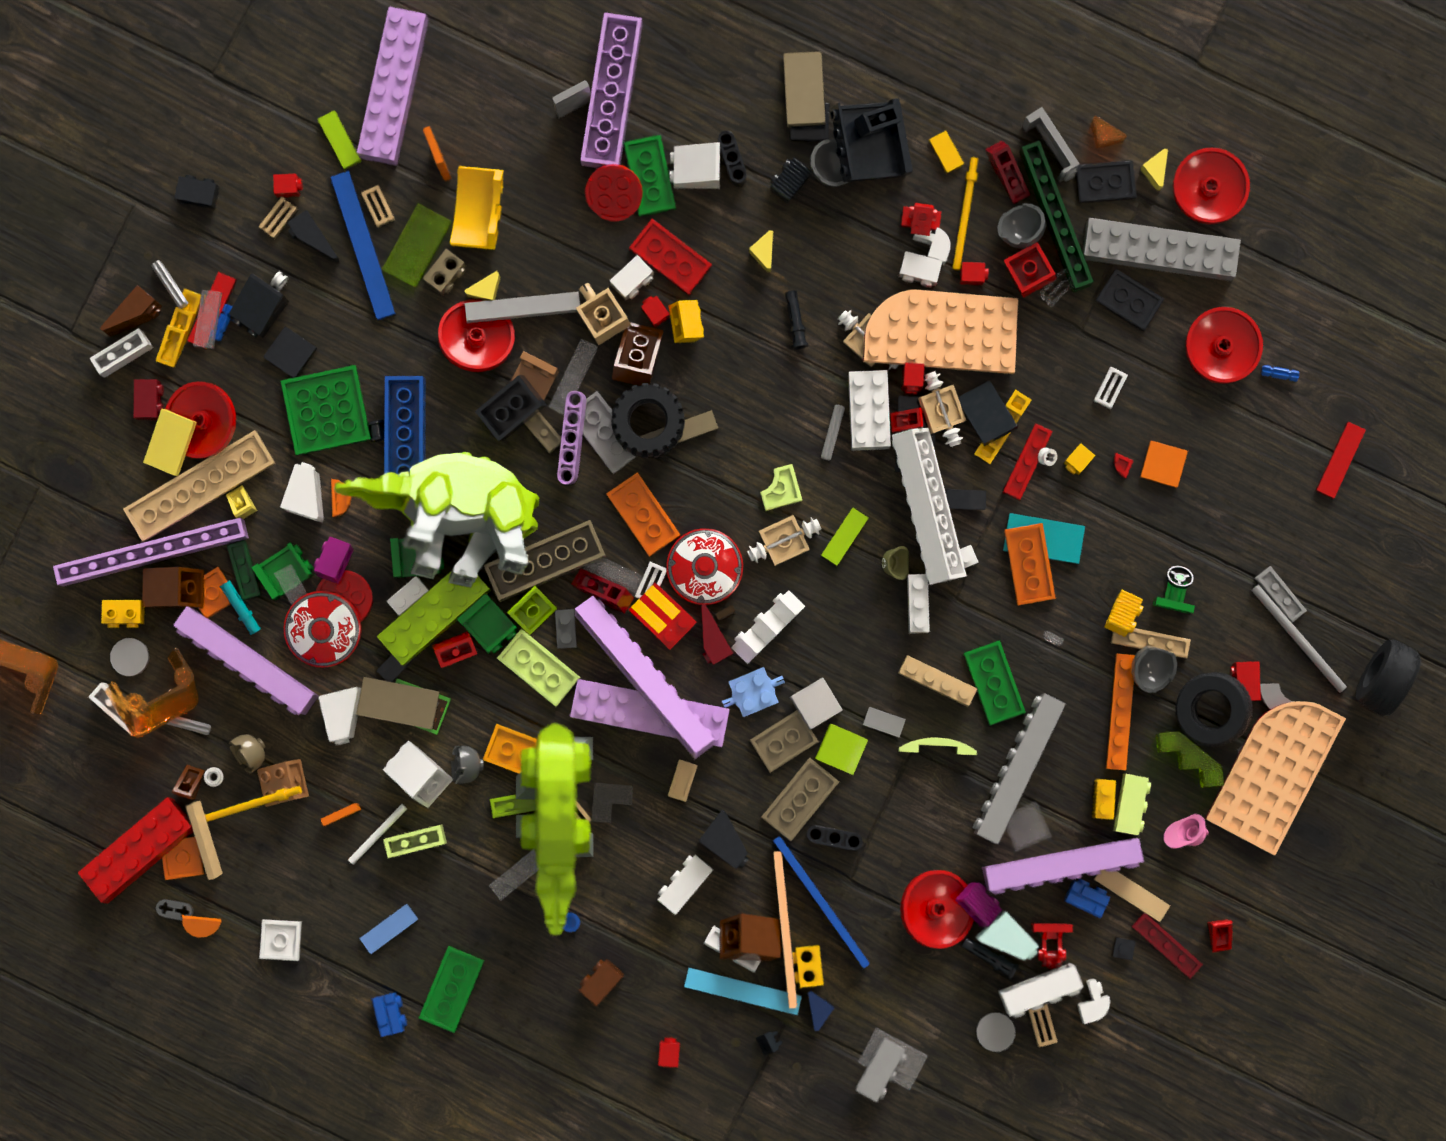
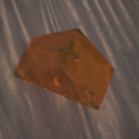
(1106, 134)

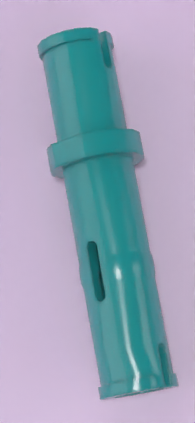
(240, 607)

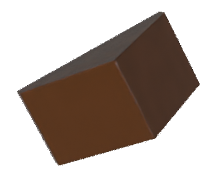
(189, 782)

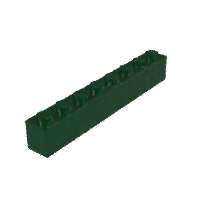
(1056, 216)

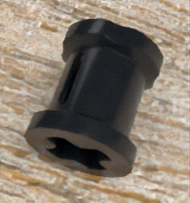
(377, 430)

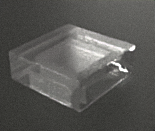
(1052, 638)

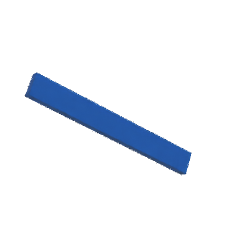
(363, 245)
(821, 902)

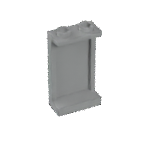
(1055, 142)

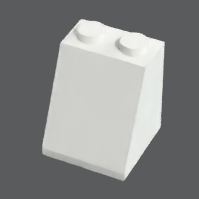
(696, 166)
(304, 493)
(340, 714)
(417, 774)

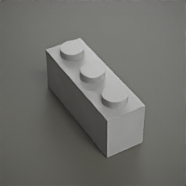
(881, 1070)

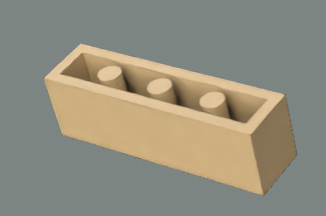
(937, 681)

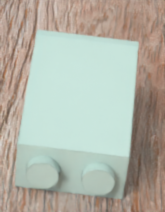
(1008, 937)

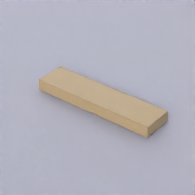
(1141, 638)
(204, 840)
(1133, 893)

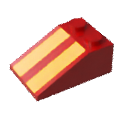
(662, 616)

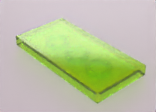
(416, 245)

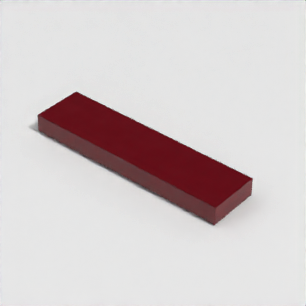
(1167, 945)

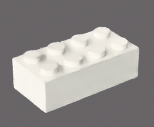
(869, 410)
(1041, 989)

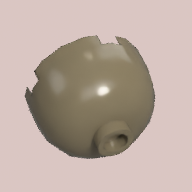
(248, 751)

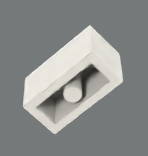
(920, 269)
(631, 278)
(407, 595)

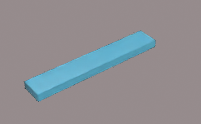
(740, 990)

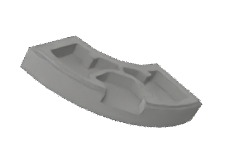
(1272, 695)

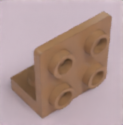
(537, 372)
(280, 776)

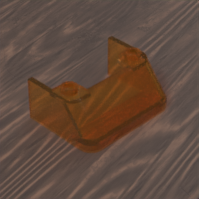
(38, 667)
(146, 717)

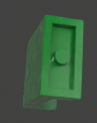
(289, 555)
(404, 558)
(488, 624)

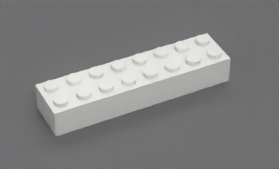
(928, 505)

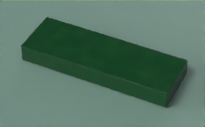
(243, 572)

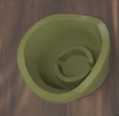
(896, 562)

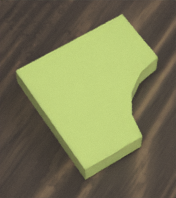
(783, 489)

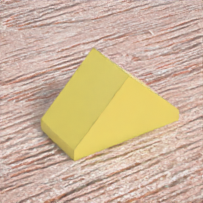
(1155, 169)
(763, 250)
(485, 289)
(241, 503)

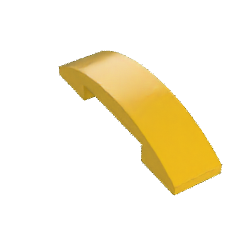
(1016, 406)

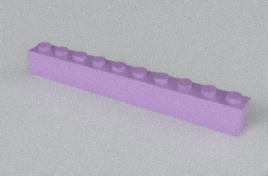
(150, 552)
(644, 677)

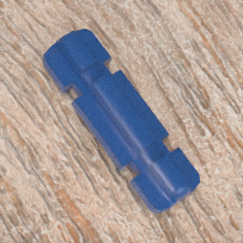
(223, 322)
(1281, 373)

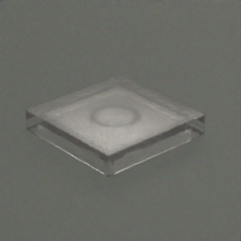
(1027, 826)

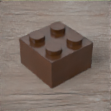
(601, 982)

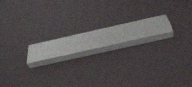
(522, 307)

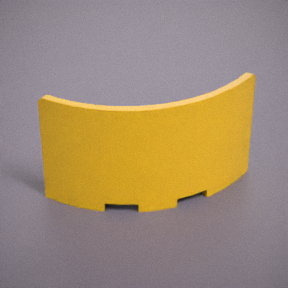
(477, 208)

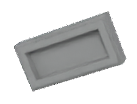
(884, 722)

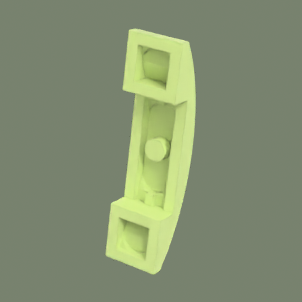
(961, 748)

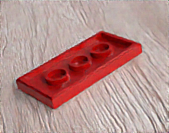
(670, 256)

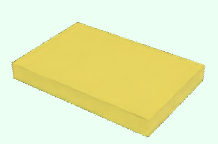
(169, 442)

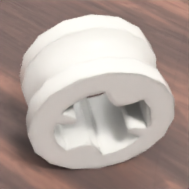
(279, 281)
(1051, 458)

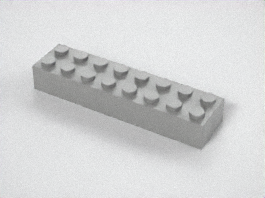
(1161, 249)
(1019, 768)

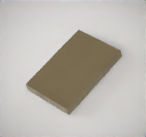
(783, 741)

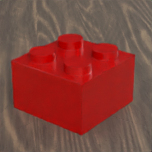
(1030, 269)

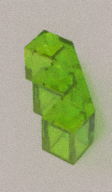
(1191, 757)

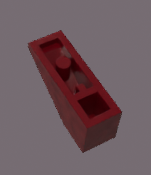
(1007, 171)
(608, 592)
(714, 643)

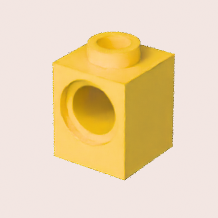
(1078, 459)

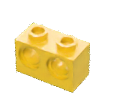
(813, 965)

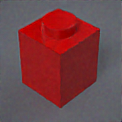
(287, 185)
(973, 273)
(655, 311)
(669, 1052)

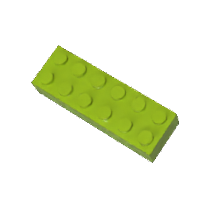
(429, 618)

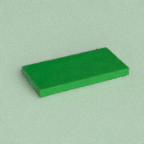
(649, 163)
(994, 683)
(451, 989)

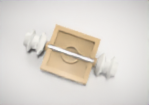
(855, 339)
(942, 409)
(784, 540)

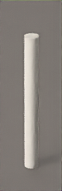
(377, 834)

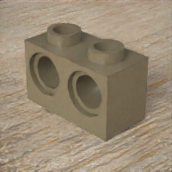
(440, 269)

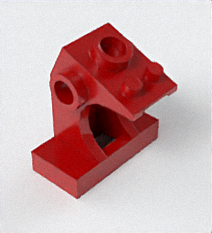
(921, 218)
(1052, 959)

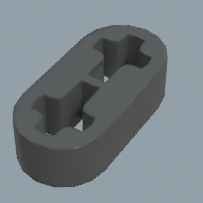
(175, 905)

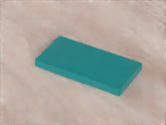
(1062, 538)

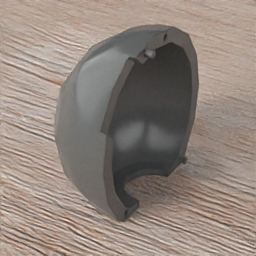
(826, 164)
(1022, 226)
(1153, 668)

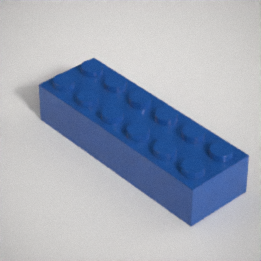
(404, 423)

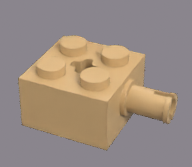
(599, 305)

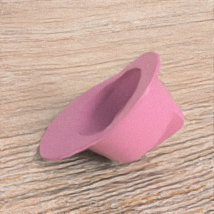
(1186, 831)

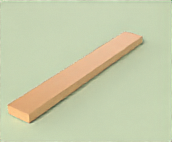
(785, 929)

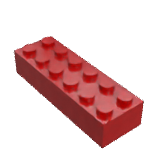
(137, 850)

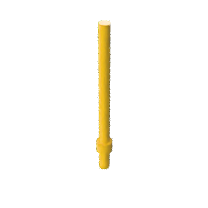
(971, 177)
(281, 795)

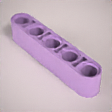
(574, 447)

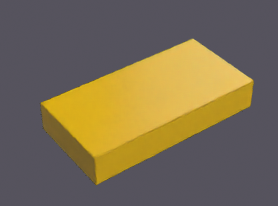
(946, 152)

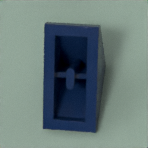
(819, 1009)

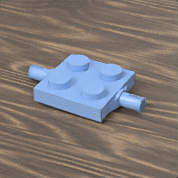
(753, 691)

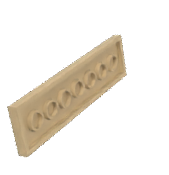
(199, 486)

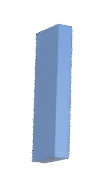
(388, 928)

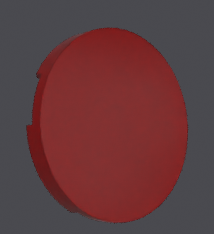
(614, 192)
(353, 588)

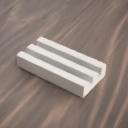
(1117, 373)
(657, 568)

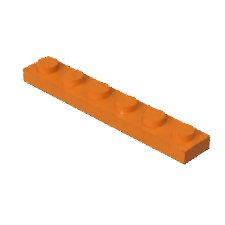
(1120, 713)

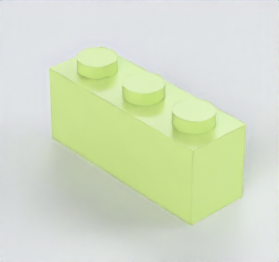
(1131, 804)
(415, 841)

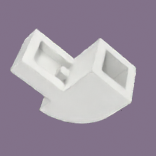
(939, 244)
(1096, 1007)

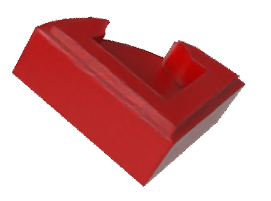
(1122, 464)

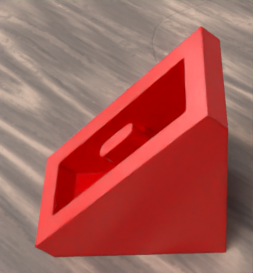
(906, 420)
(1220, 935)

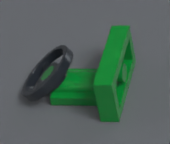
(1176, 591)

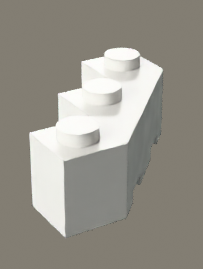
(767, 626)

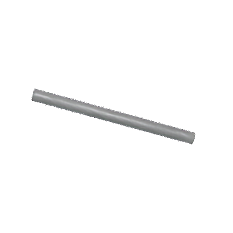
(1299, 638)

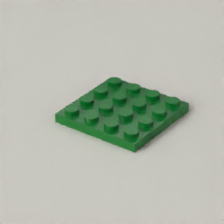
(325, 410)

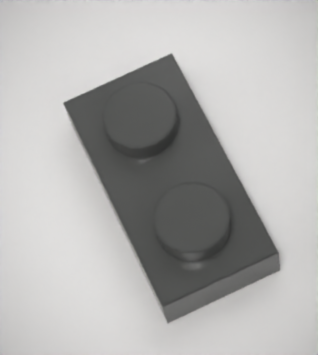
(565, 628)

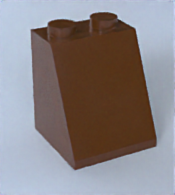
(173, 587)
(750, 938)

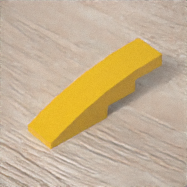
(179, 330)

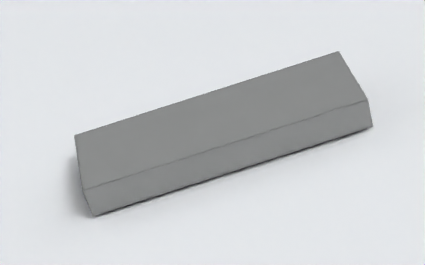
(1280, 594)

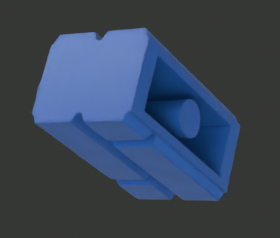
(1087, 898)
(389, 1014)

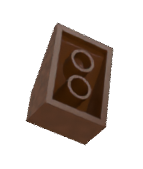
(132, 312)
(637, 354)

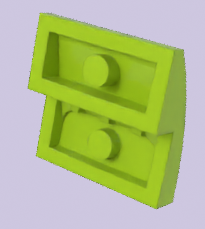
(841, 749)

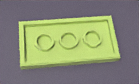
(538, 667)

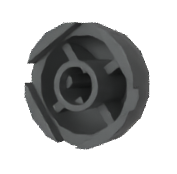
(465, 765)

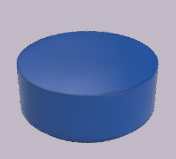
(572, 922)

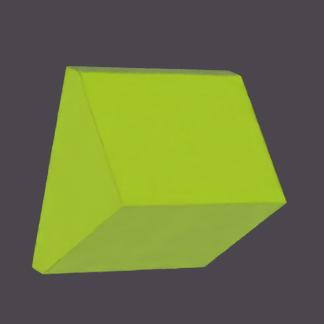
(532, 610)

